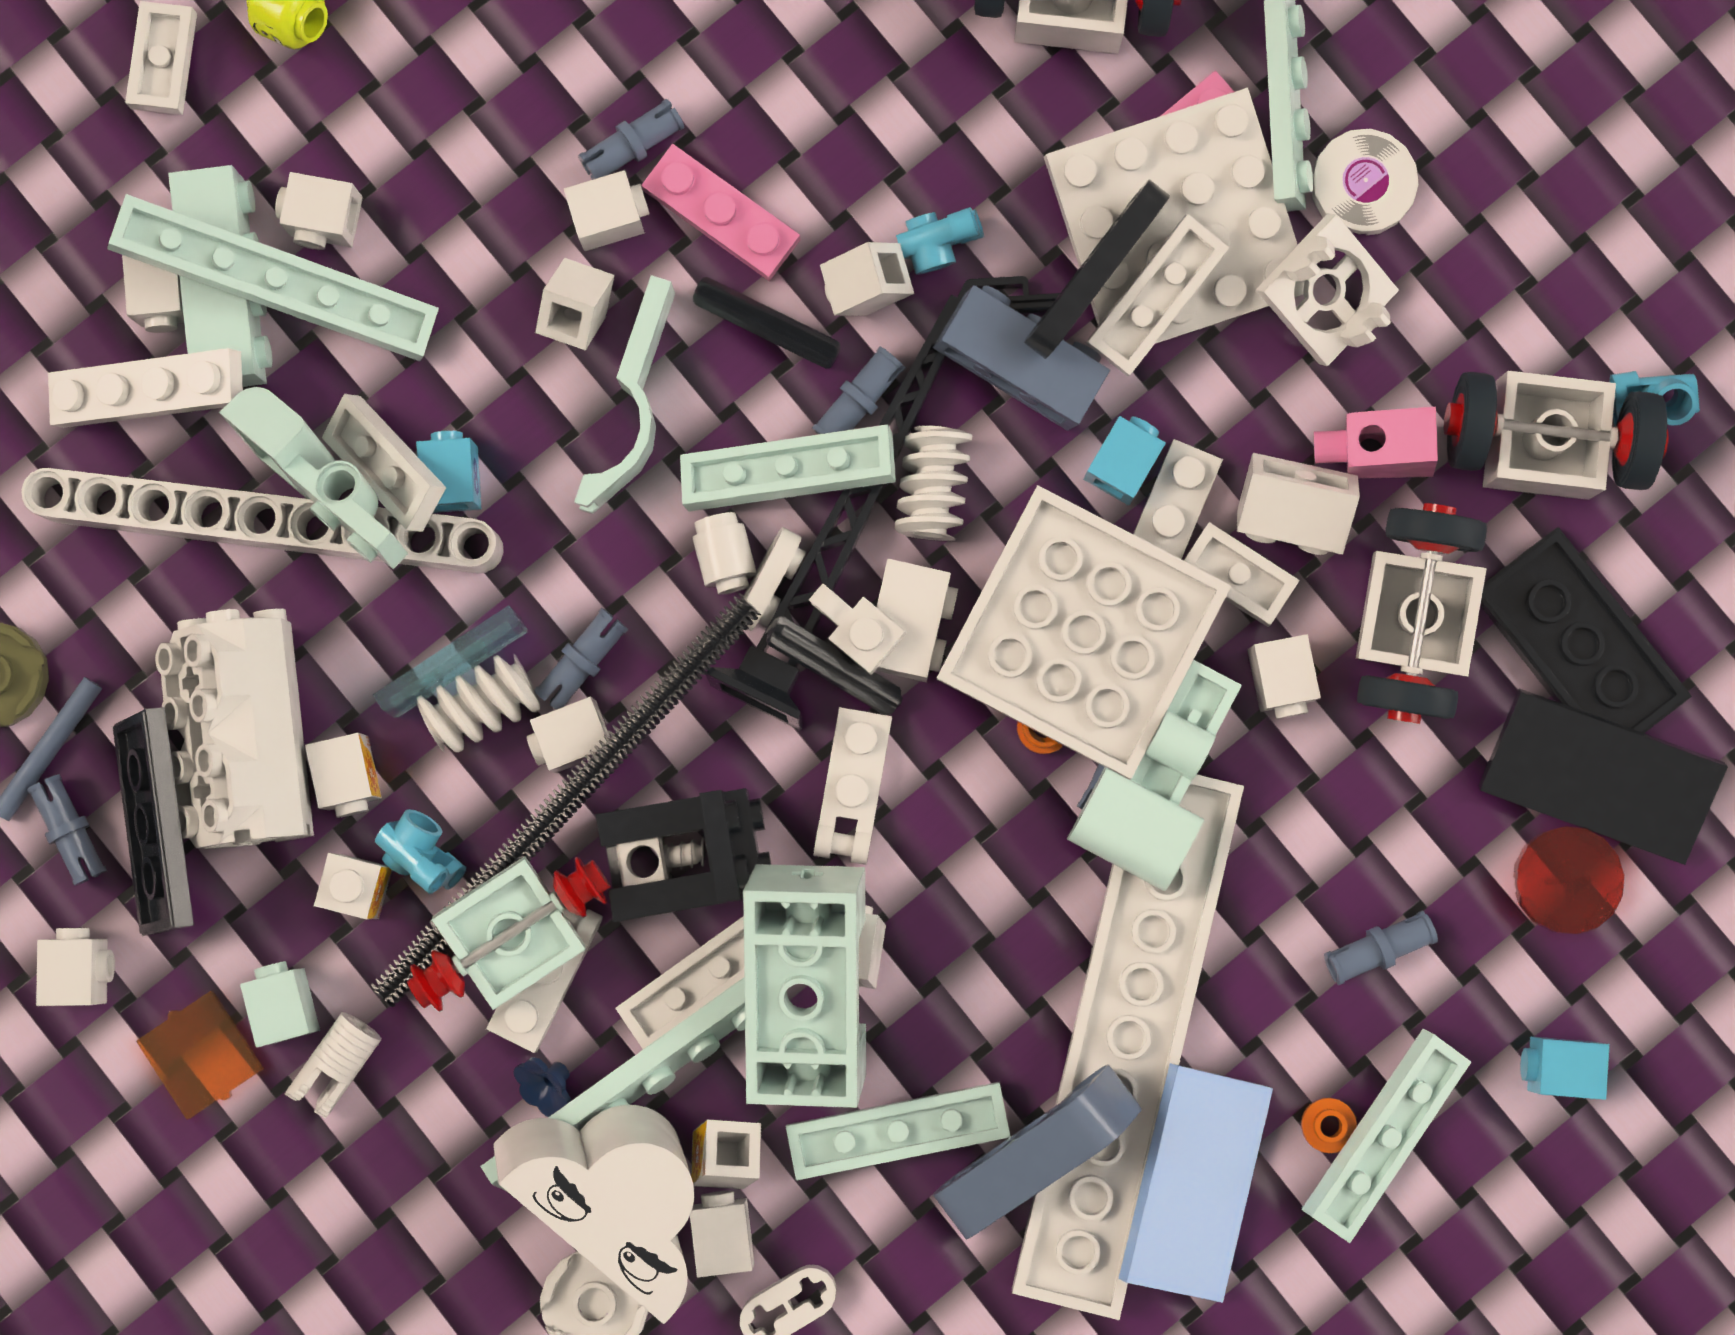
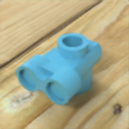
(930, 239)
(1679, 408)
(412, 852)

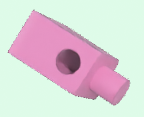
(1406, 441)

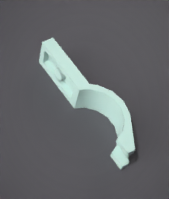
(632, 375)

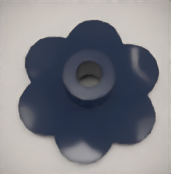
(543, 1085)

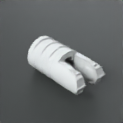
(340, 1057)

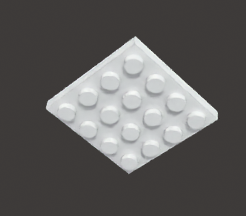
(1214, 170)
(1084, 632)

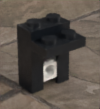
(731, 846)

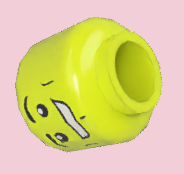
(288, 21)

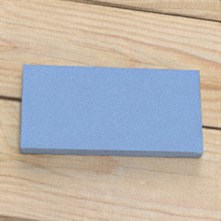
(1195, 1183)

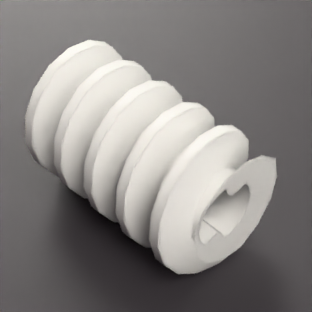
(932, 482)
(478, 704)

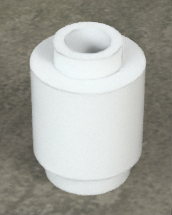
(724, 553)

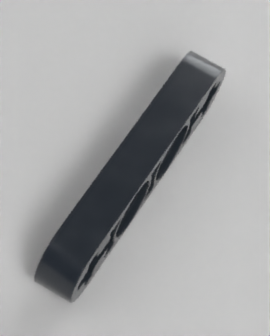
(1097, 269)

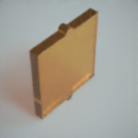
(199, 1055)

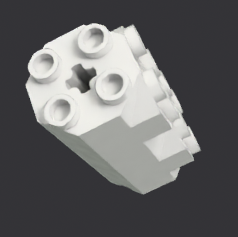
(238, 708)

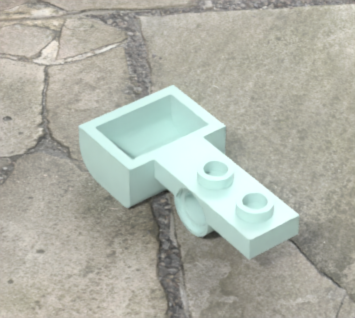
(300, 458)
(1140, 819)

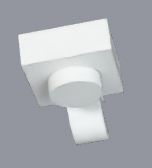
(861, 631)

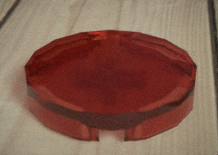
(1568, 880)

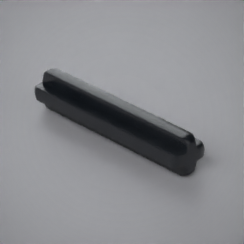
(766, 322)
(833, 665)

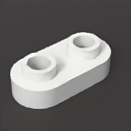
(780, 560)

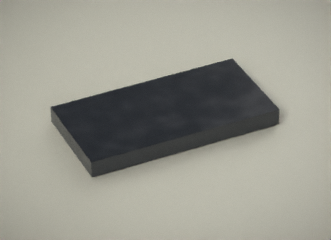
(1579, 637)
(1602, 776)
(152, 822)

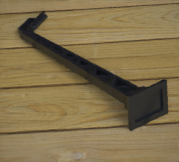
(768, 681)

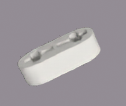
(780, 1293)

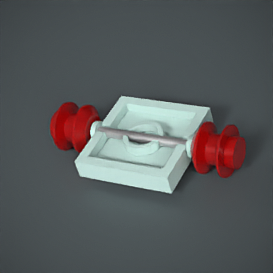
(508, 933)

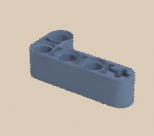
(1039, 1153)

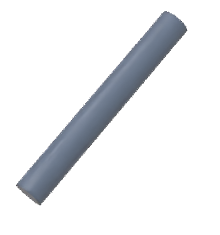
(48, 747)

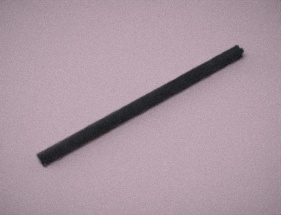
(588, 778)

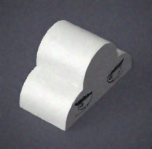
(610, 1193)

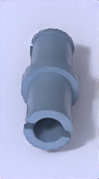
(631, 140)
(861, 393)
(581, 659)
(66, 829)
(1380, 947)

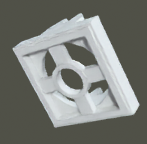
(1301, 265)

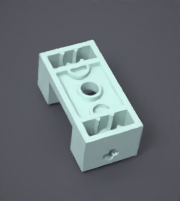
(805, 931)

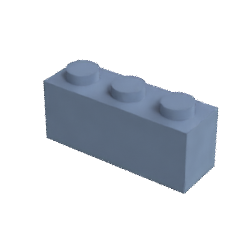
(990, 343)

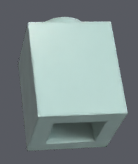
(279, 1004)

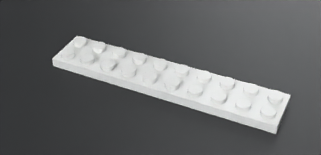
(1137, 1022)

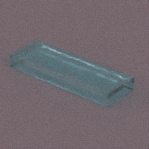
(451, 661)

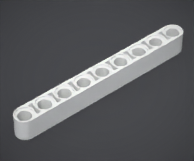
(238, 516)

